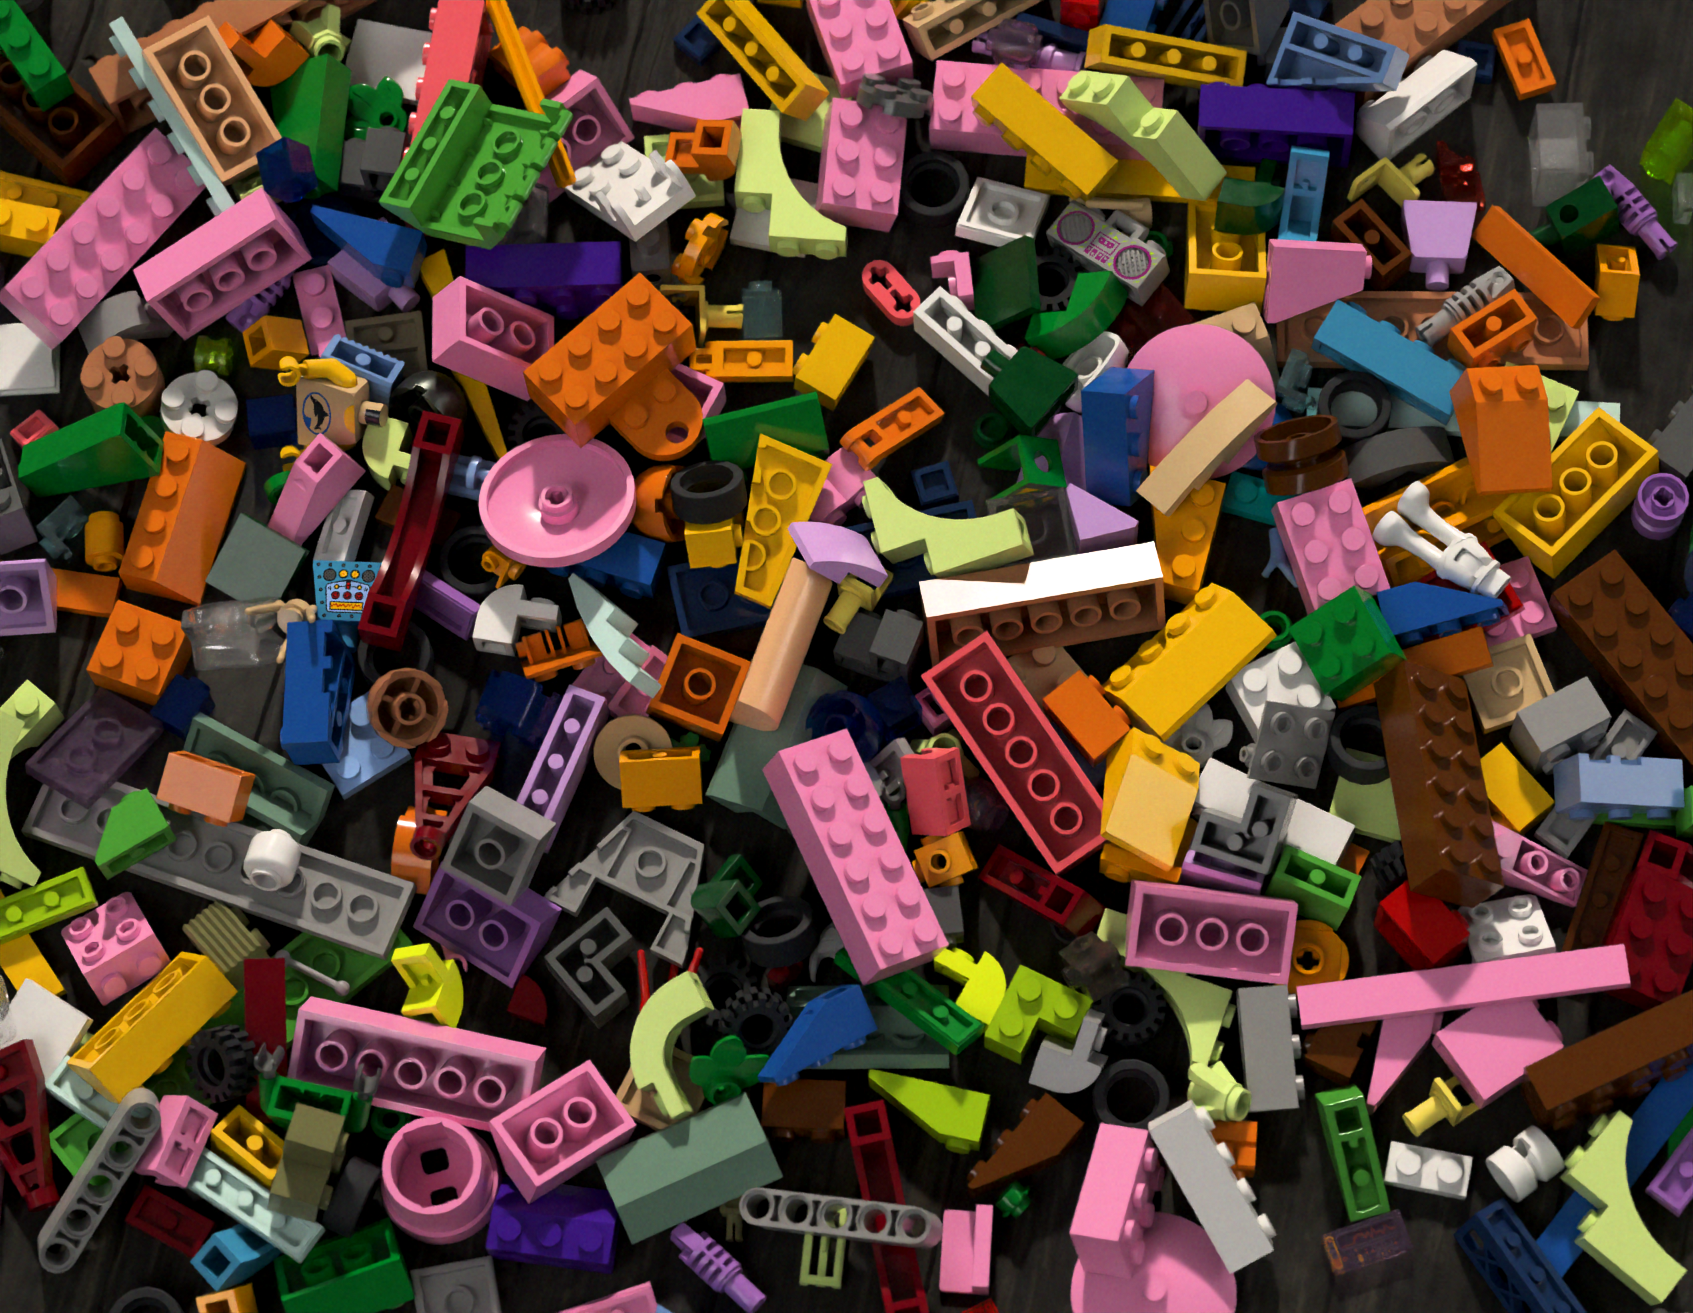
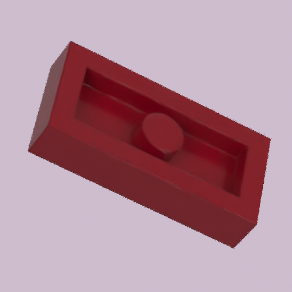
(170, 1222)

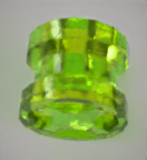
(214, 355)

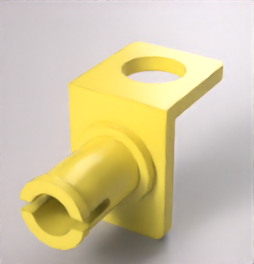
(1395, 182)
(705, 315)
(852, 597)
(1439, 1106)

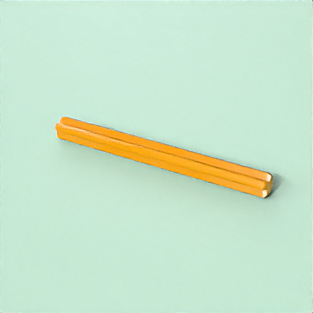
(527, 82)

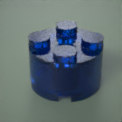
(516, 707)

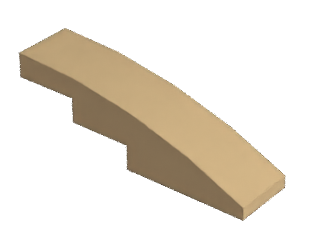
(1206, 446)

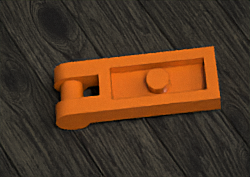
(892, 428)

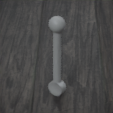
(341, 987)

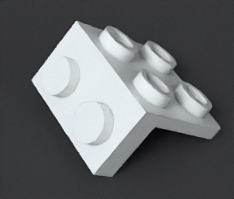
(1507, 929)

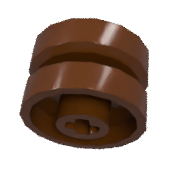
(1301, 455)

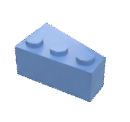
(1332, 57)
(1618, 787)

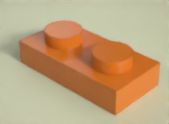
(1524, 59)

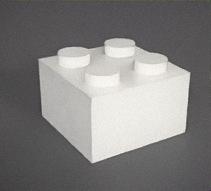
(1278, 678)

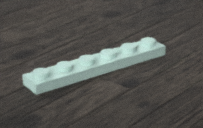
(162, 107)

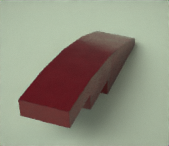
(265, 1017)

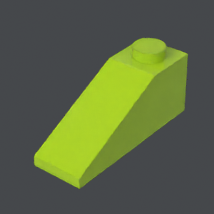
(943, 1111)

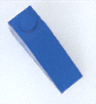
(382, 248)

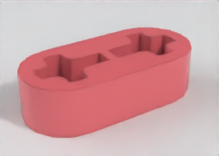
(885, 298)

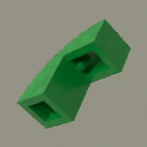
(1090, 311)

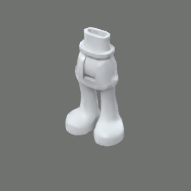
(1461, 562)

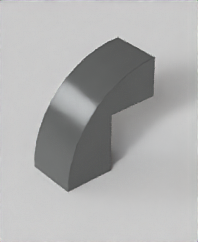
(1397, 452)

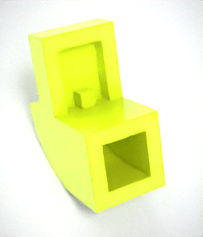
(982, 983)
(433, 984)

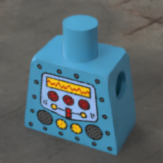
(342, 593)

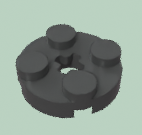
(897, 99)

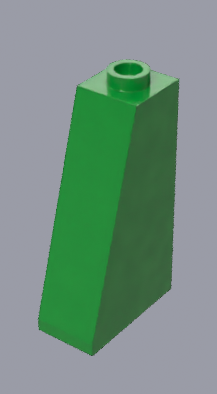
(313, 112)
(92, 453)

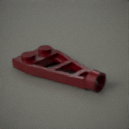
(450, 755)
(23, 1071)

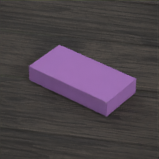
(447, 606)

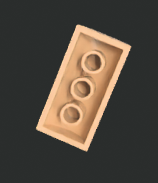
(213, 98)
(782, 648)

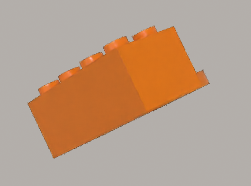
(619, 374)

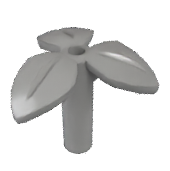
(828, 946)

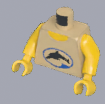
(329, 403)

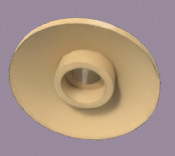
(618, 735)

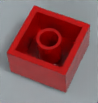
(1421, 929)

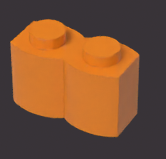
(546, 62)

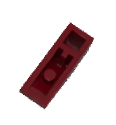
(1042, 892)

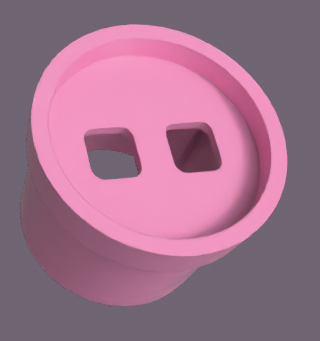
(408, 1190)

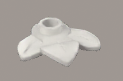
(1203, 733)

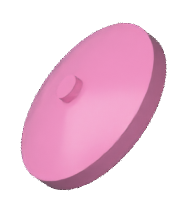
(1191, 376)
(557, 501)
(1175, 1276)

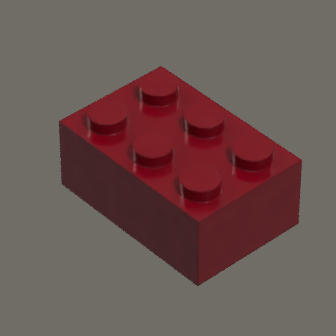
(1657, 930)

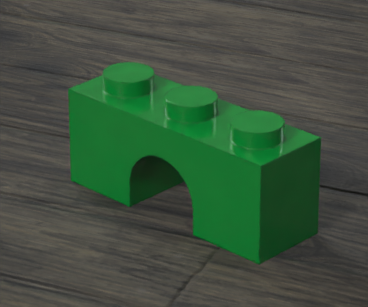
(32, 58)

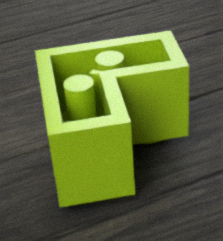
(1034, 1005)

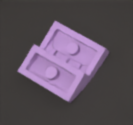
(837, 551)

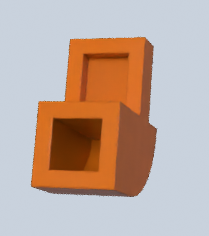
(269, 55)
(708, 151)
(404, 862)

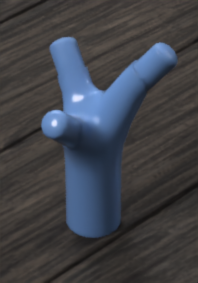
(1278, 558)

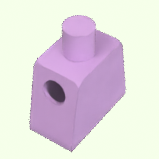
(1437, 237)
(367, 287)

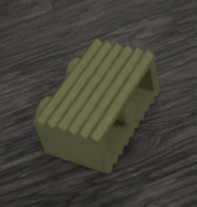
(224, 939)

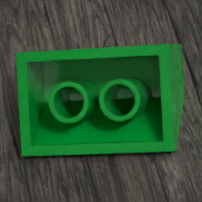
(791, 421)
(347, 1274)

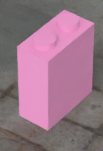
(1494, 1045)

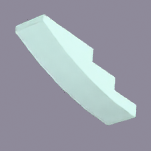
(611, 632)

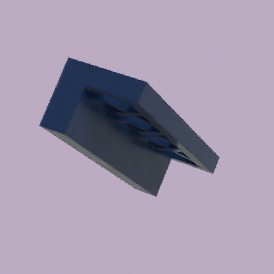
(1516, 1252)

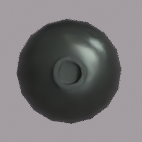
(431, 393)

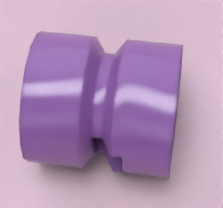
(1659, 506)

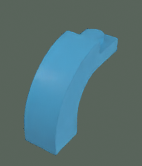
(1303, 194)
(233, 1256)

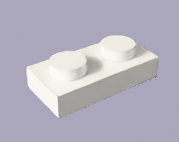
(344, 527)
(1428, 1170)

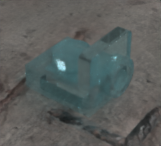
(761, 310)
(1296, 375)
(62, 523)

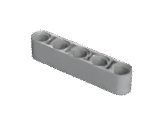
(93, 1198)
(859, 1218)

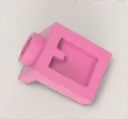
(957, 269)

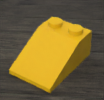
(1221, 266)
(1148, 797)

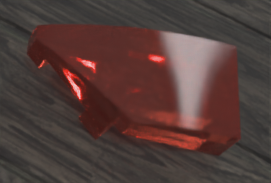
(1459, 178)

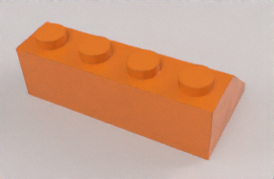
(182, 520)

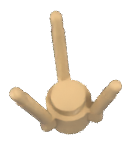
(1137, 209)
(293, 611)

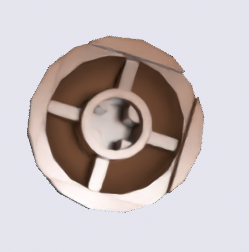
(406, 707)

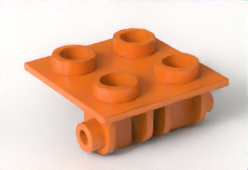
(544, 665)

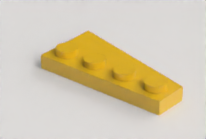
(781, 492)

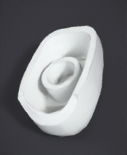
(1093, 361)

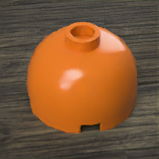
(654, 505)

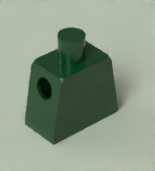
(1579, 218)
(1028, 388)

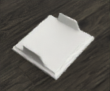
(27, 363)

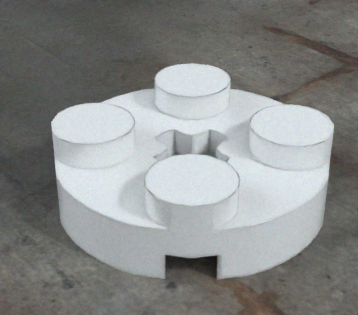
(202, 389)

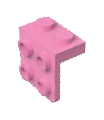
(115, 947)

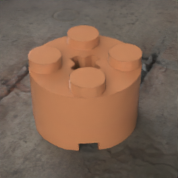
(121, 373)

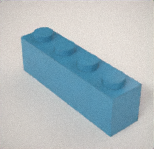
(1403, 366)

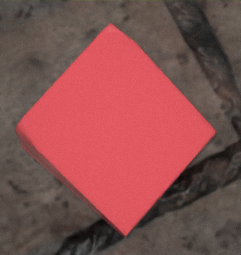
(33, 428)

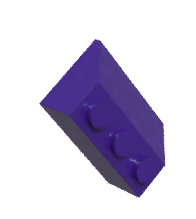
(560, 1229)

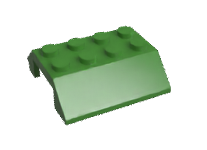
(473, 165)

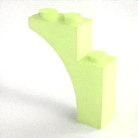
(1154, 132)
(765, 185)
(947, 544)
(14, 863)
(1197, 1004)
(1615, 1231)

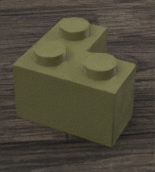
(309, 1155)

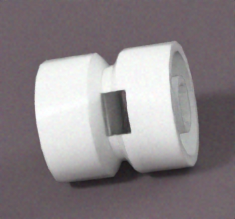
(1525, 1163)

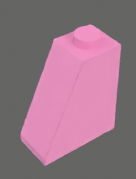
(1311, 275)

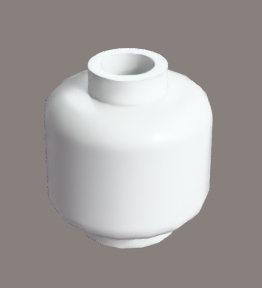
(272, 860)

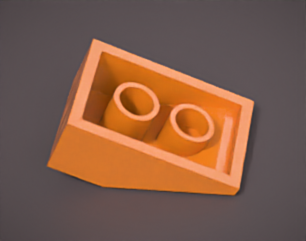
(1505, 428)

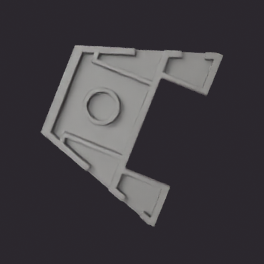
(649, 866)

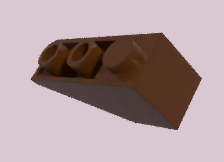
(1035, 1144)

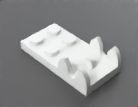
(631, 189)

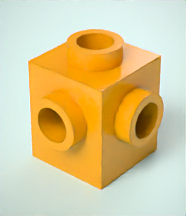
(958, 860)

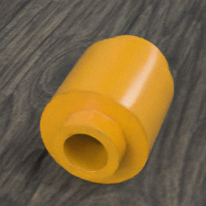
(104, 541)

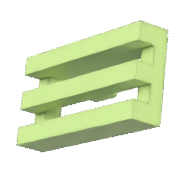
(821, 1279)

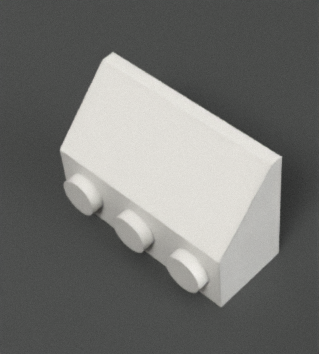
(1418, 103)

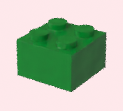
(1347, 643)

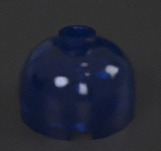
(849, 712)

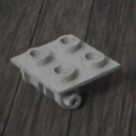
(1289, 745)

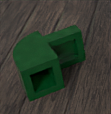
(1251, 206)
(728, 899)

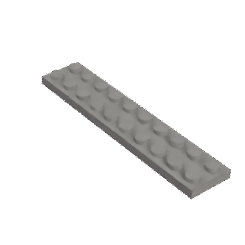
(324, 899)

